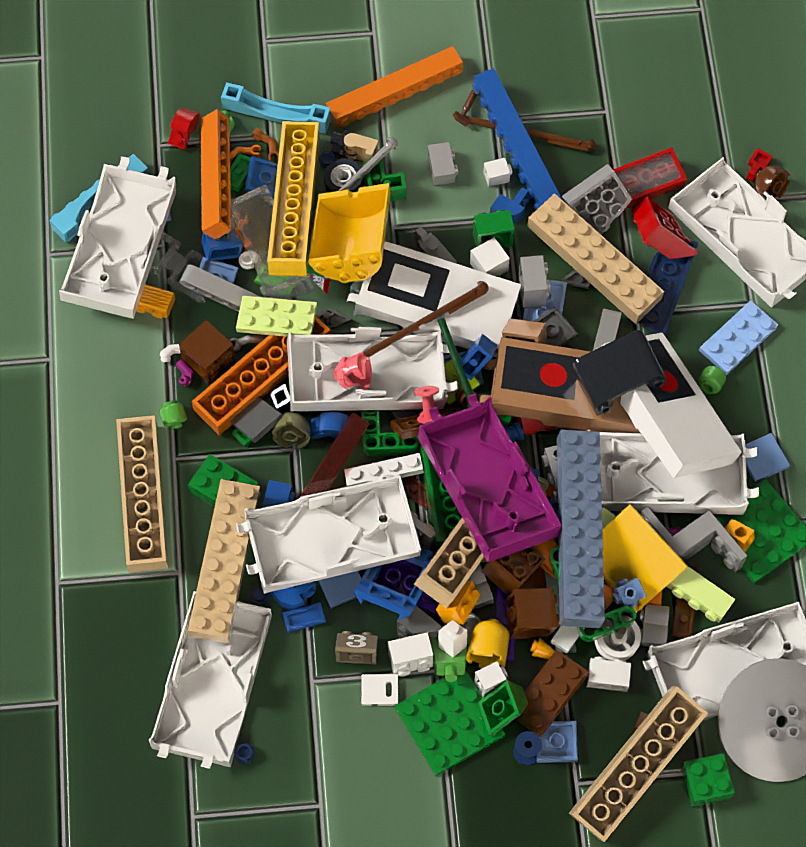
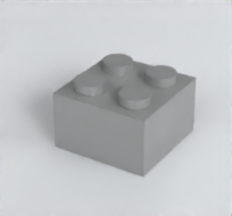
(534, 281)

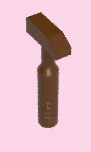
(461, 117)

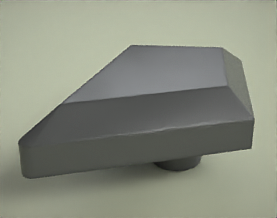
(576, 279)
(333, 318)

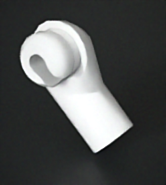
(168, 351)

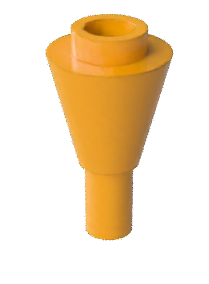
(541, 649)

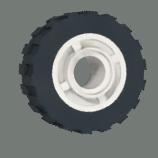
(342, 169)

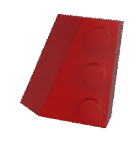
(661, 230)

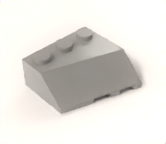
(599, 198)

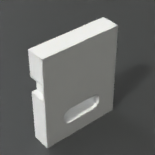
(375, 689)

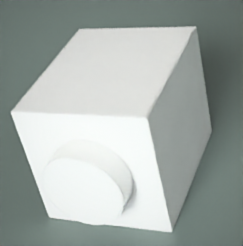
(497, 172)
(452, 638)

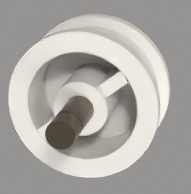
(621, 643)

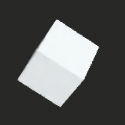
(490, 258)

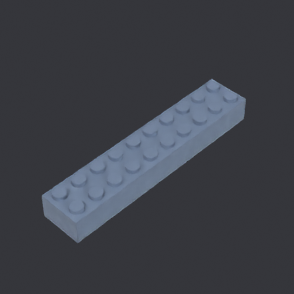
(581, 531)

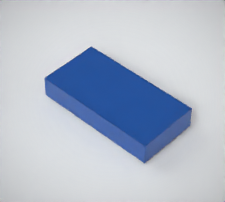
(304, 617)

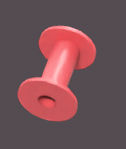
(426, 393)

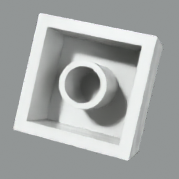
(410, 654)

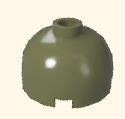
(292, 430)

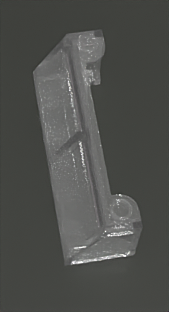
(253, 219)

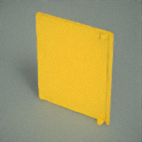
(638, 552)

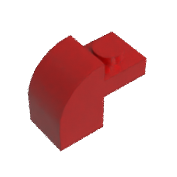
(182, 125)

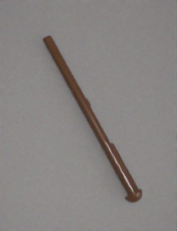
(553, 139)
(450, 307)

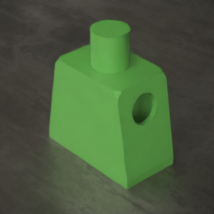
(447, 665)

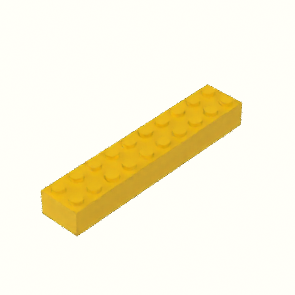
(294, 199)

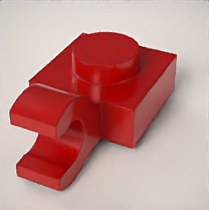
(757, 162)

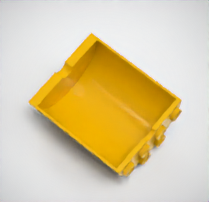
(350, 233)

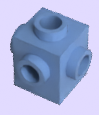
(628, 592)

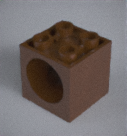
(207, 352)
(514, 569)
(531, 613)

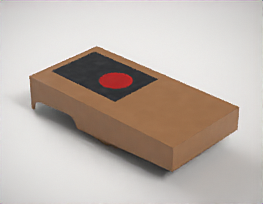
(542, 385)

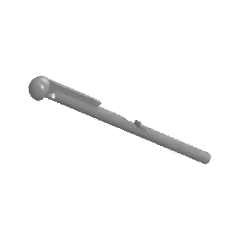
(391, 144)

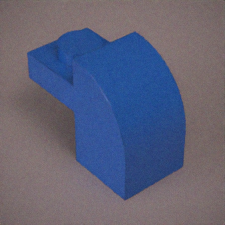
(516, 206)
(328, 425)
(292, 597)

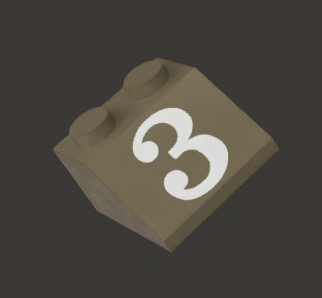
(356, 647)

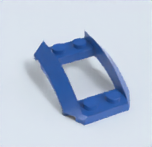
(389, 598)

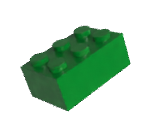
(207, 479)

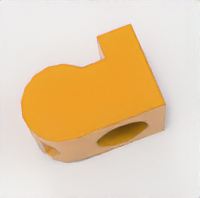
(740, 533)

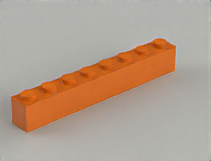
(395, 87)
(215, 174)

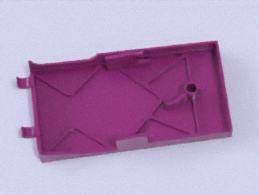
(488, 480)

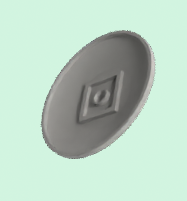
(750, 715)

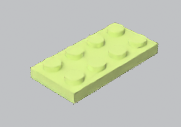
(276, 316)

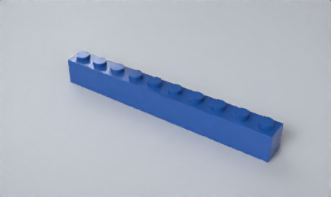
(515, 137)

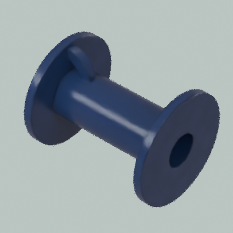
(527, 747)

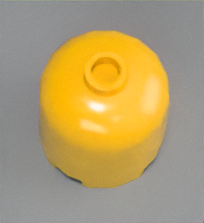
(488, 643)

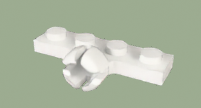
(401, 466)

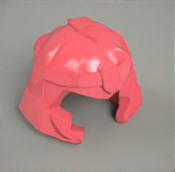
(354, 371)

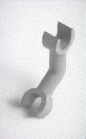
(247, 339)

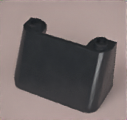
(617, 370)

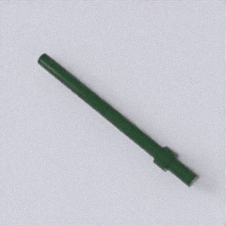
(455, 358)

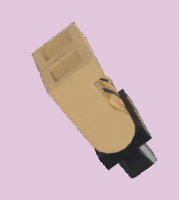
(354, 146)

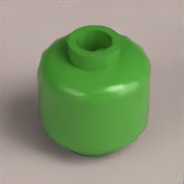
(712, 380)
(173, 414)

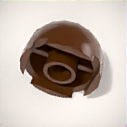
(772, 180)

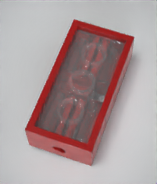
(651, 176)

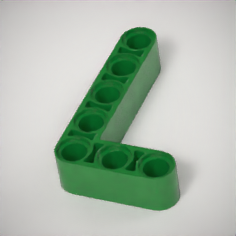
(382, 439)
(614, 616)

